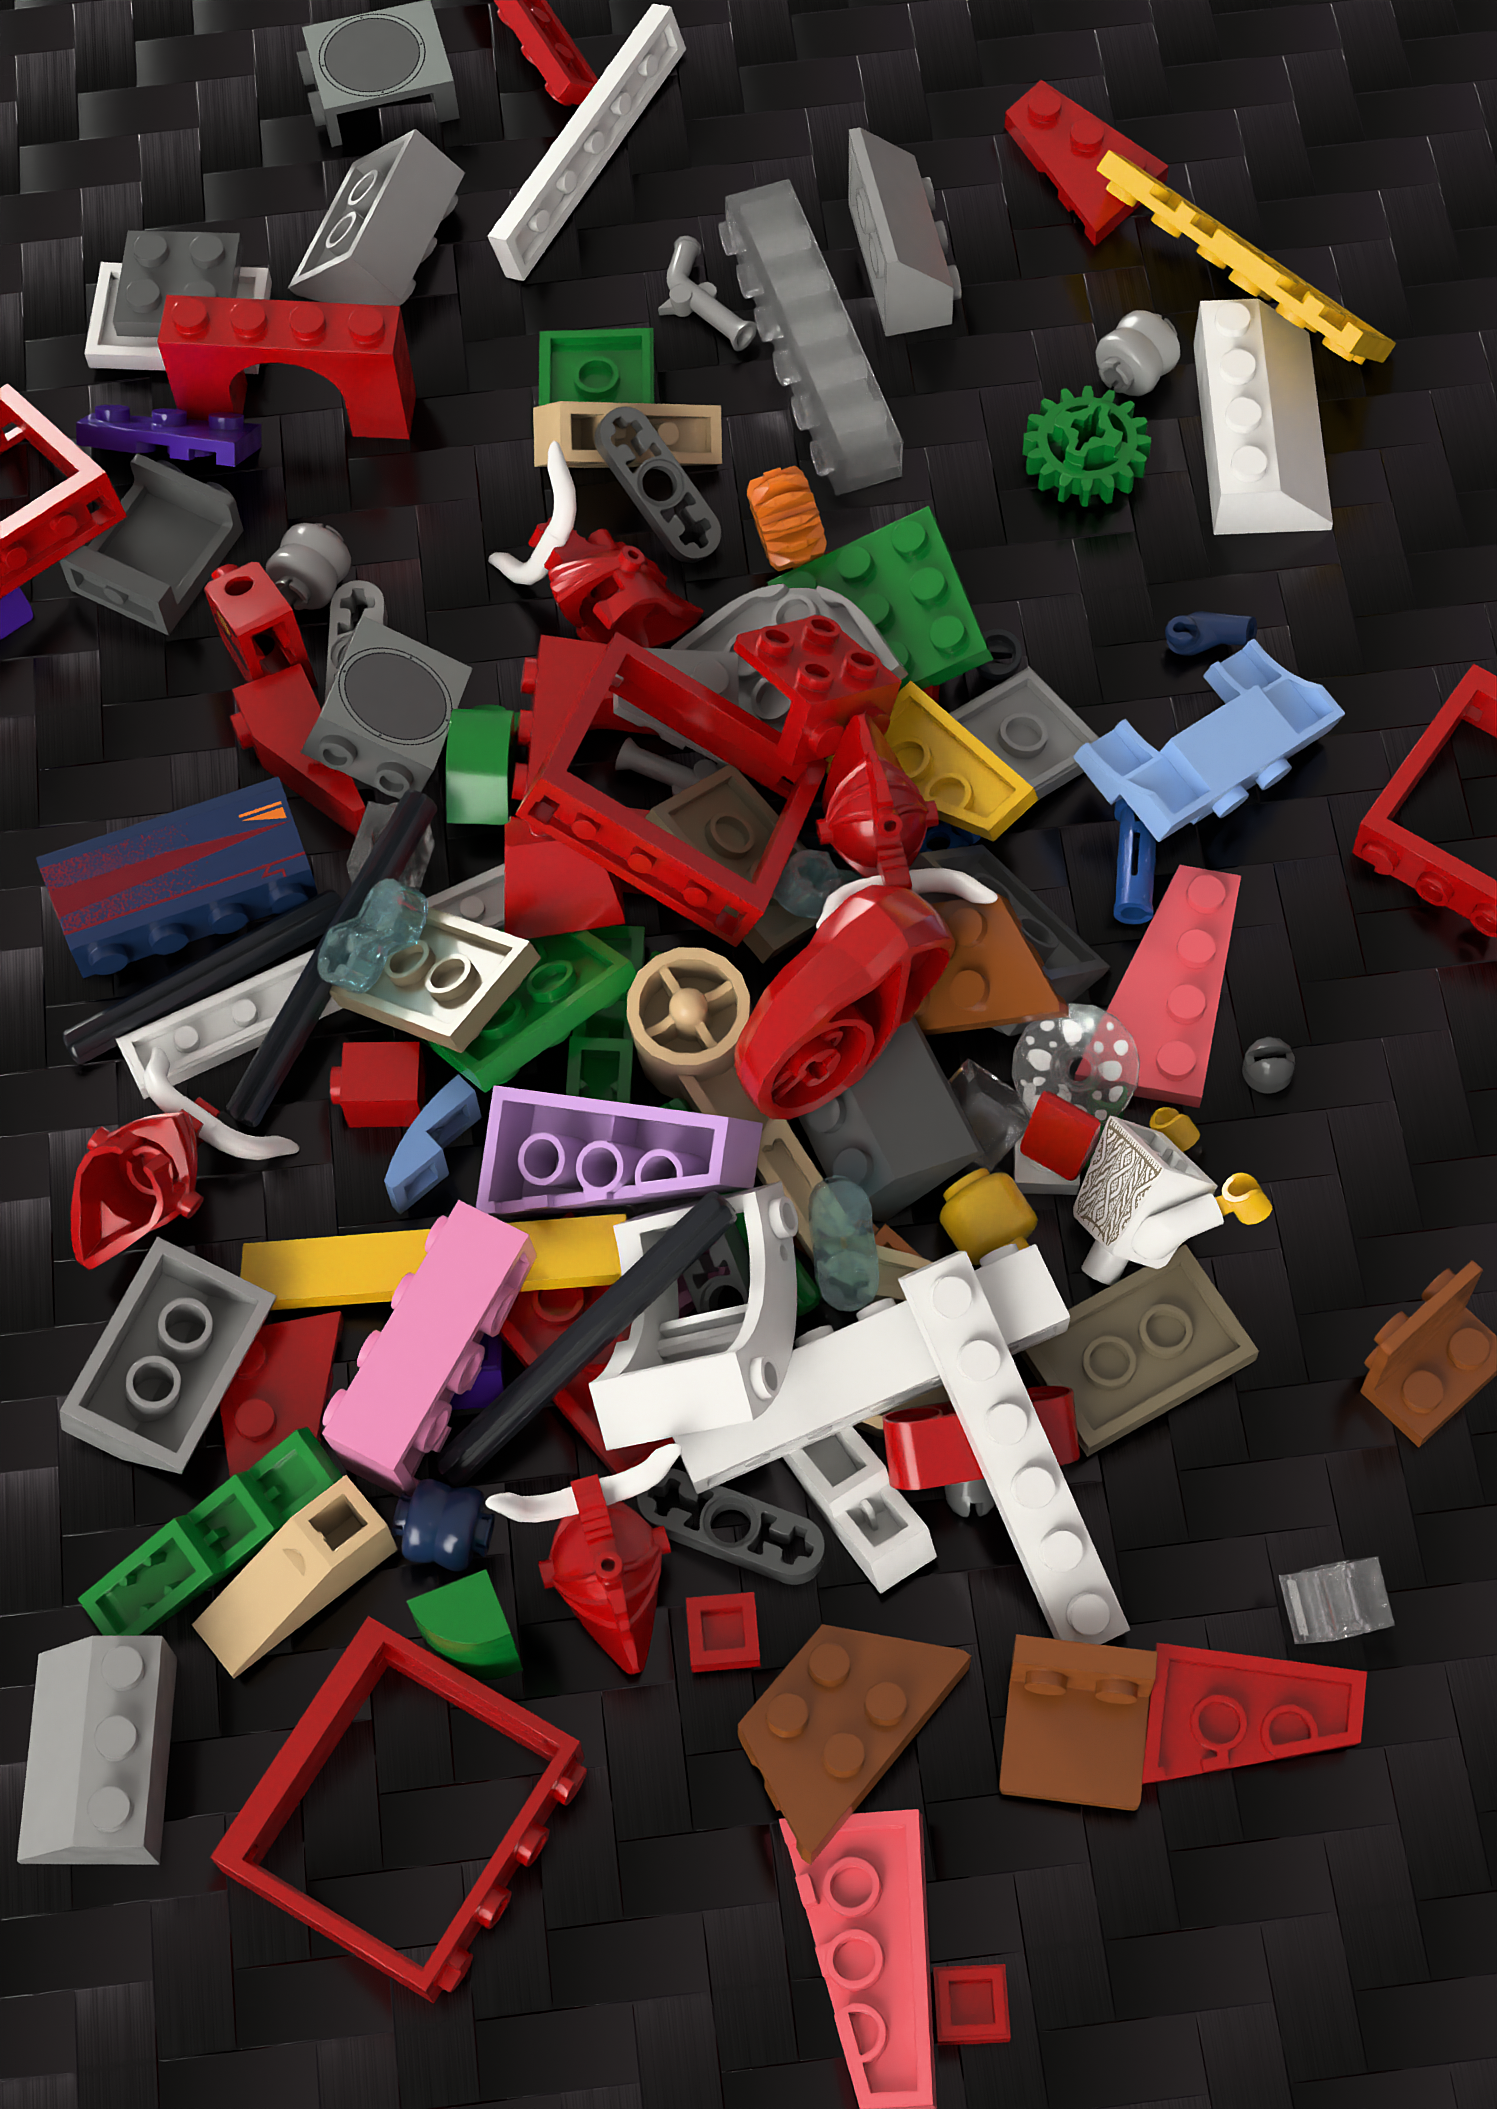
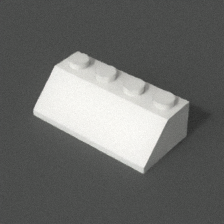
(1259, 420)

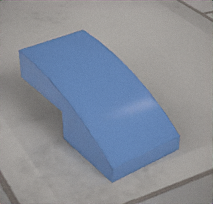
(420, 1156)

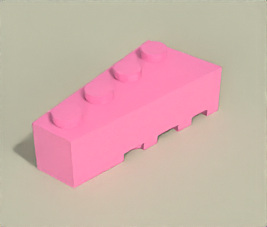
(428, 1348)

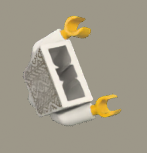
(1151, 1198)

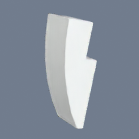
(862, 1508)

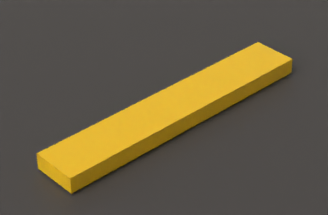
(372, 1265)

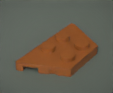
(991, 975)
(842, 1722)

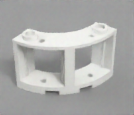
(711, 1365)

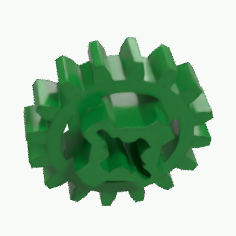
(1086, 446)

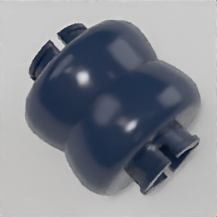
(443, 1524)

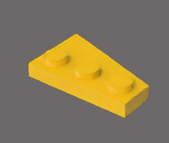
(954, 767)

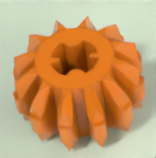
(786, 518)

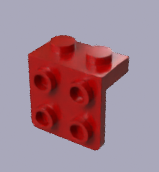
(825, 680)

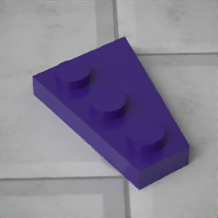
(185, 438)

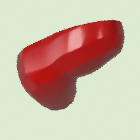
(841, 1000)

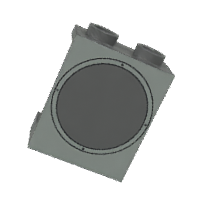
(376, 62)
(387, 710)

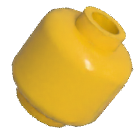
(986, 1214)

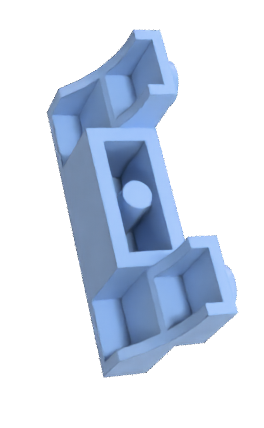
(1220, 756)

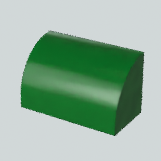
(467, 1628)

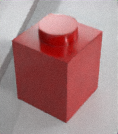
(380, 1083)

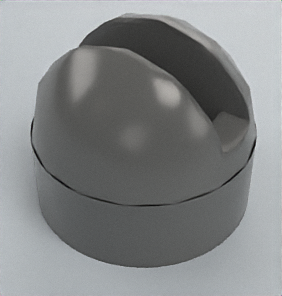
(1272, 1073)
(962, 1494)

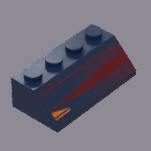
(178, 878)

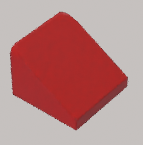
(1060, 1136)

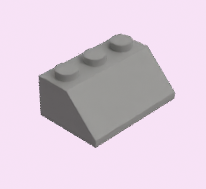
(380, 225)
(899, 236)
(165, 1359)
(99, 1752)

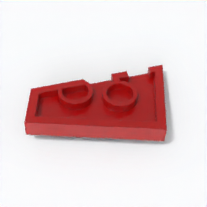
(1069, 147)
(280, 1387)
(1244, 1710)

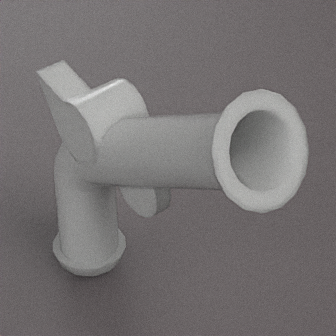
(701, 298)
(660, 768)

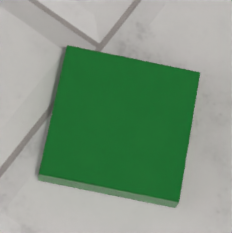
(597, 366)

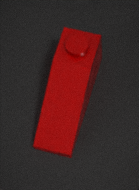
(276, 720)

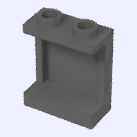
(163, 548)

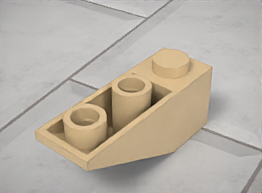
(296, 1575)

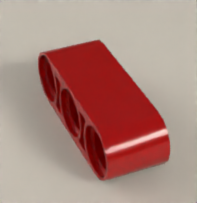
(932, 1450)

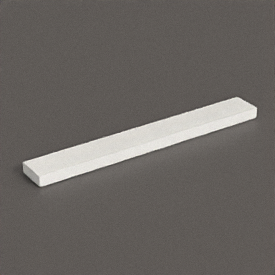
(244, 1013)

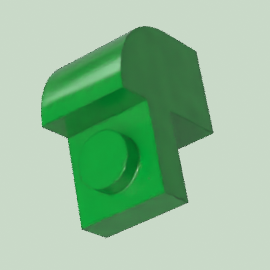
(480, 765)

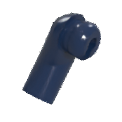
(1206, 630)

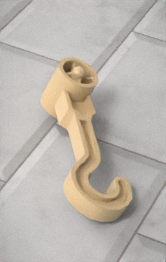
(685, 1029)

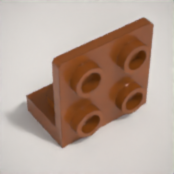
(1433, 1359)
(1077, 1722)

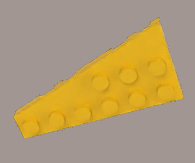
(1251, 267)

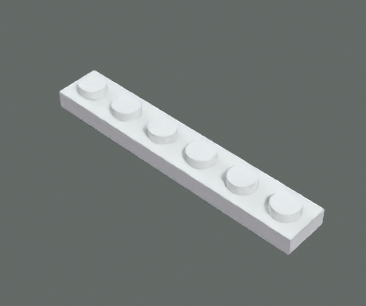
(587, 143)
(1013, 1451)

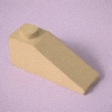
(688, 431)

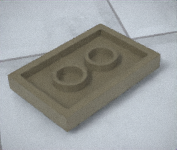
(733, 826)
(446, 981)
(1142, 1349)

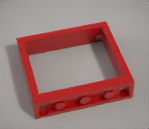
(59, 518)
(638, 848)
(1409, 858)
(308, 1751)

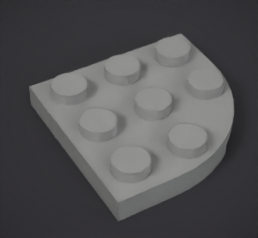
(777, 606)

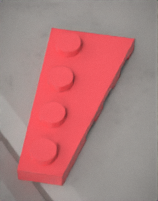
(1176, 985)
(873, 1951)

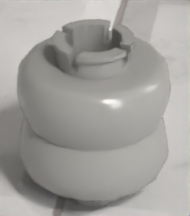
(1137, 353)
(309, 565)

